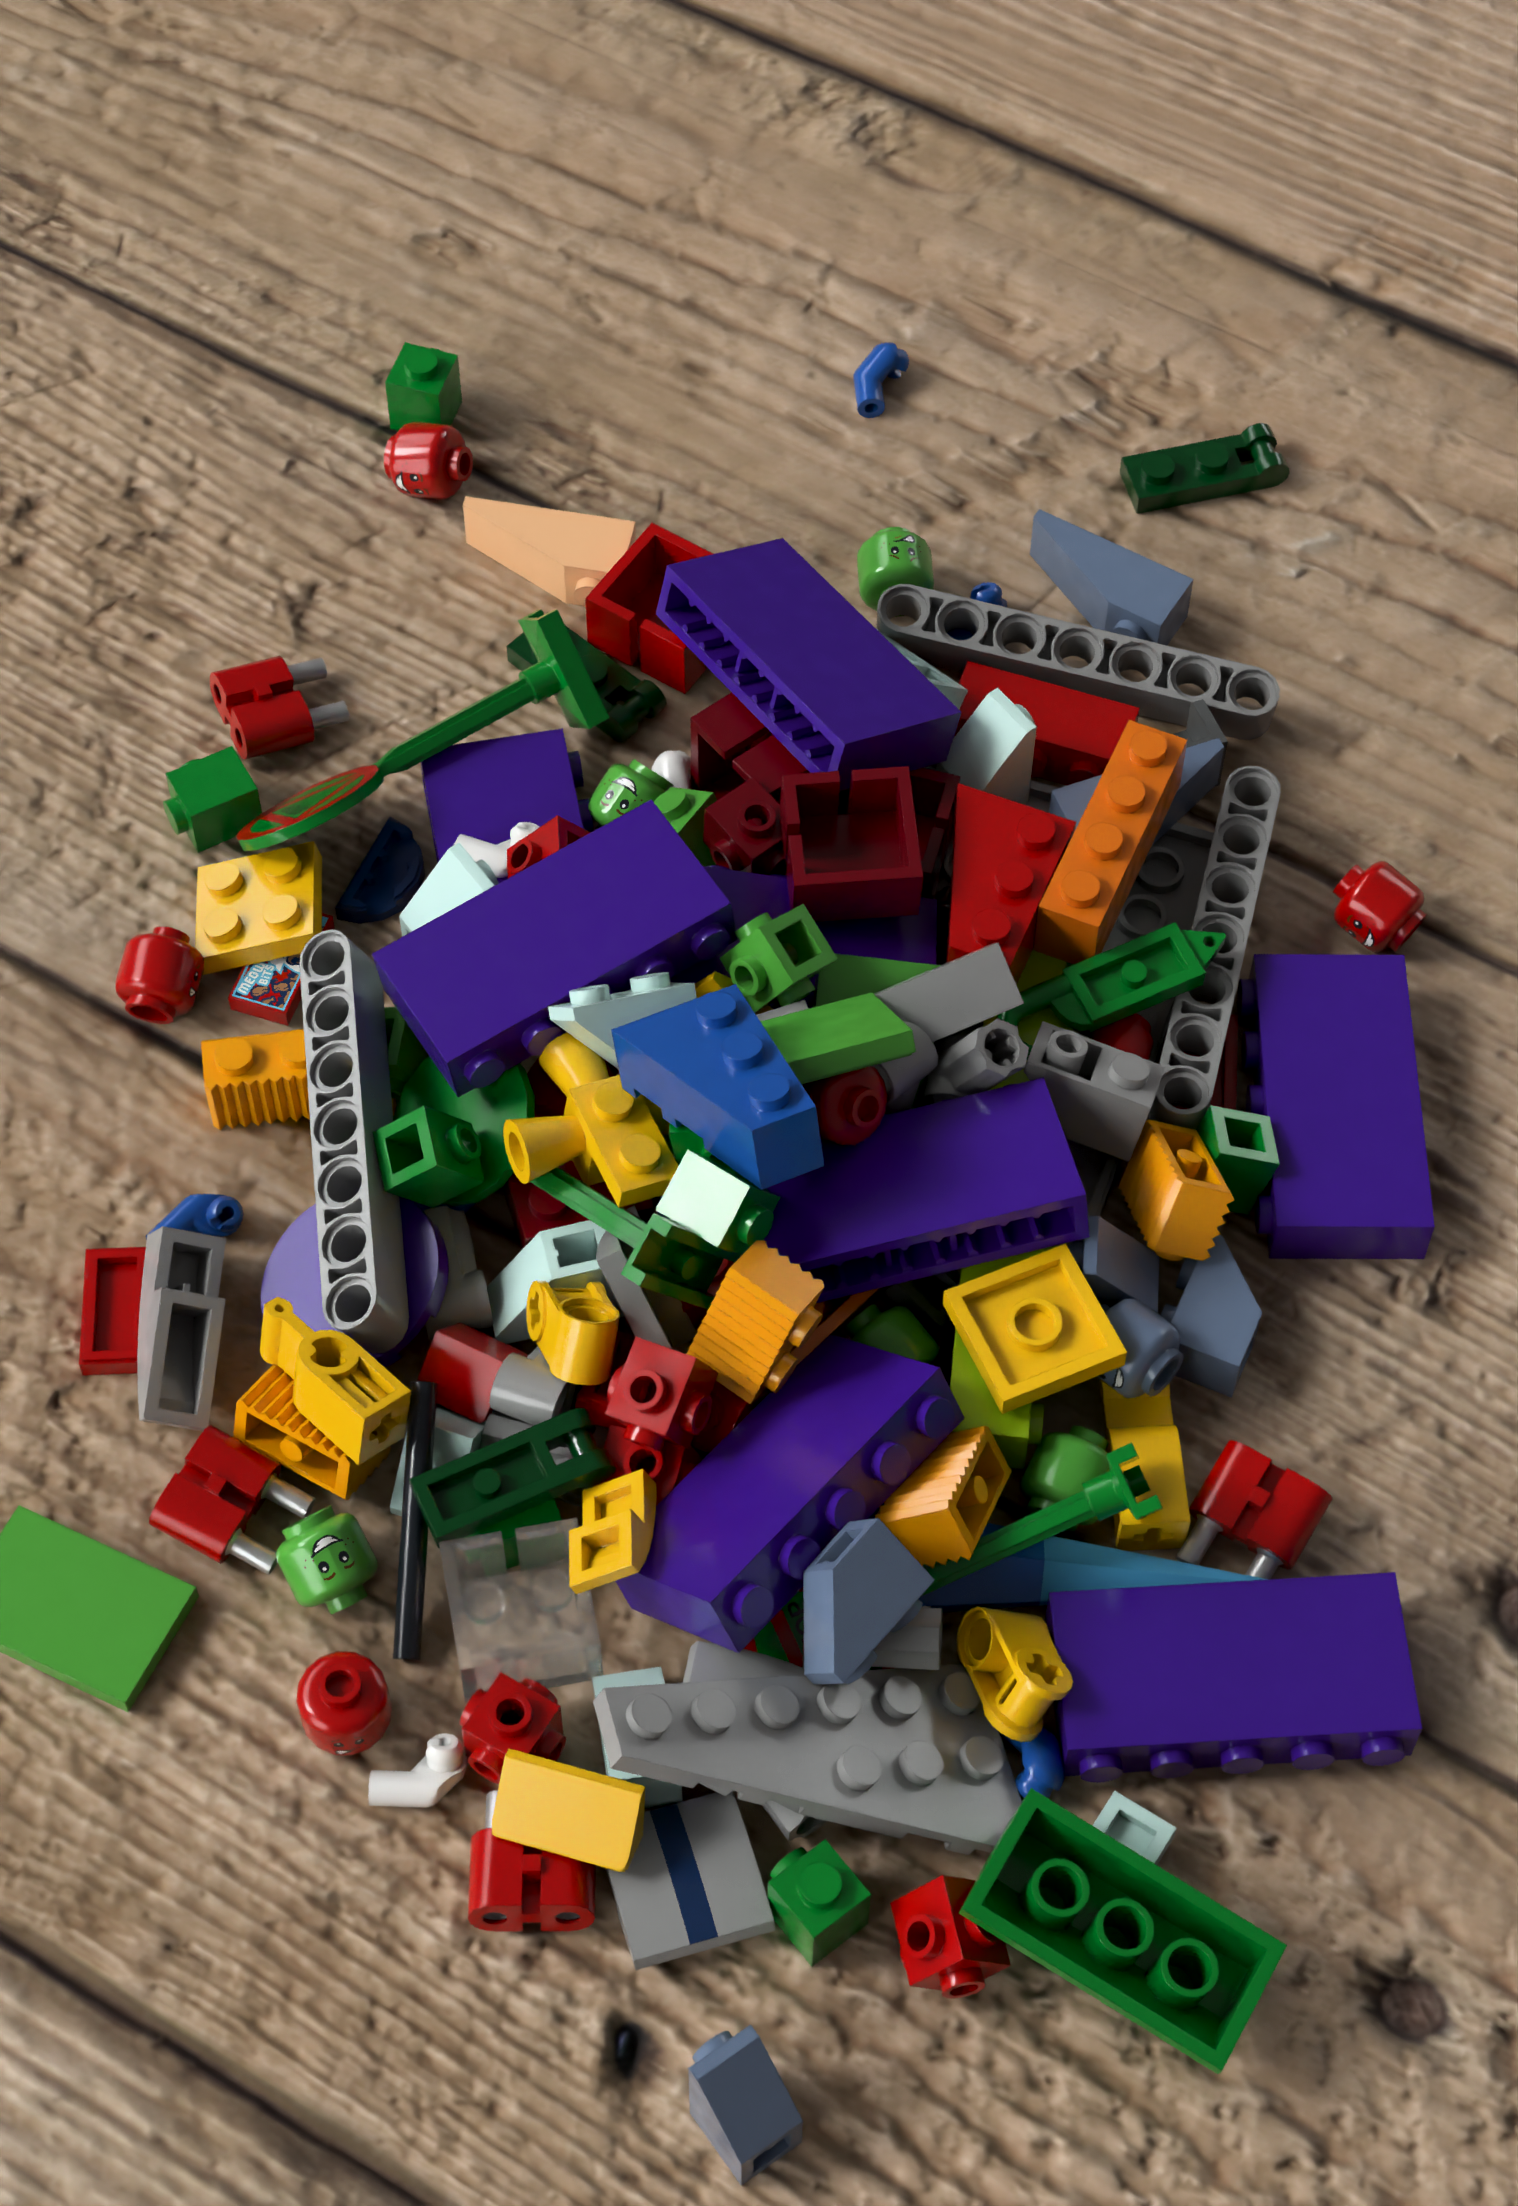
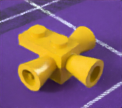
(601, 1129)

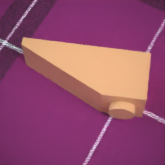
(548, 547)

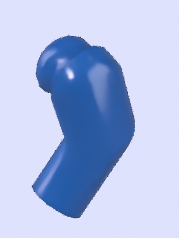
(205, 1214)

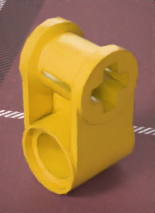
(574, 1330)
(1012, 1669)

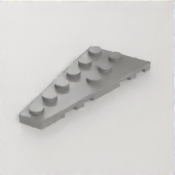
(870, 1754)

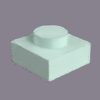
(1135, 1827)

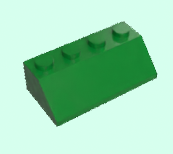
(1123, 1930)

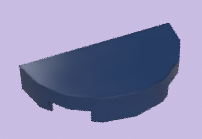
(385, 878)

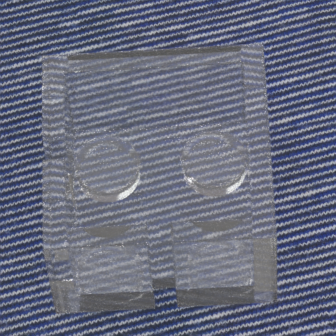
(521, 1618)

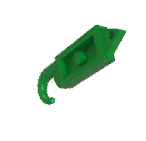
(1123, 979)

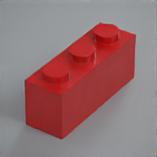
(1073, 727)

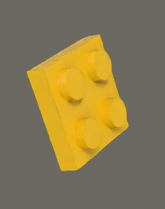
(258, 907)
(1034, 1328)

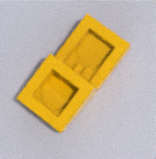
(614, 1531)

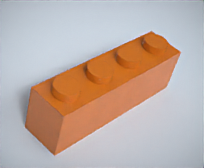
(1110, 844)

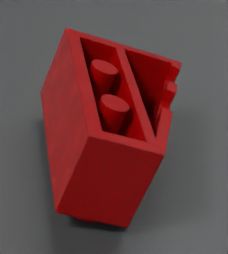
(1001, 873)

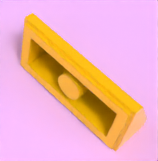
(569, 1811)

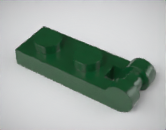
(1204, 470)
(611, 682)
(510, 1476)

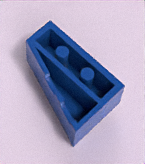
(724, 1081)

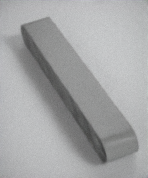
(1103, 651)
(1231, 877)
(347, 1102)

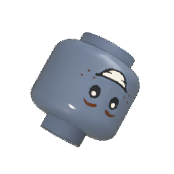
(1150, 1349)

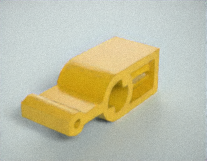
(336, 1383)
(1151, 1429)

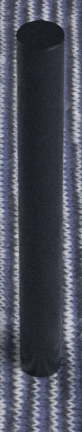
(413, 1525)

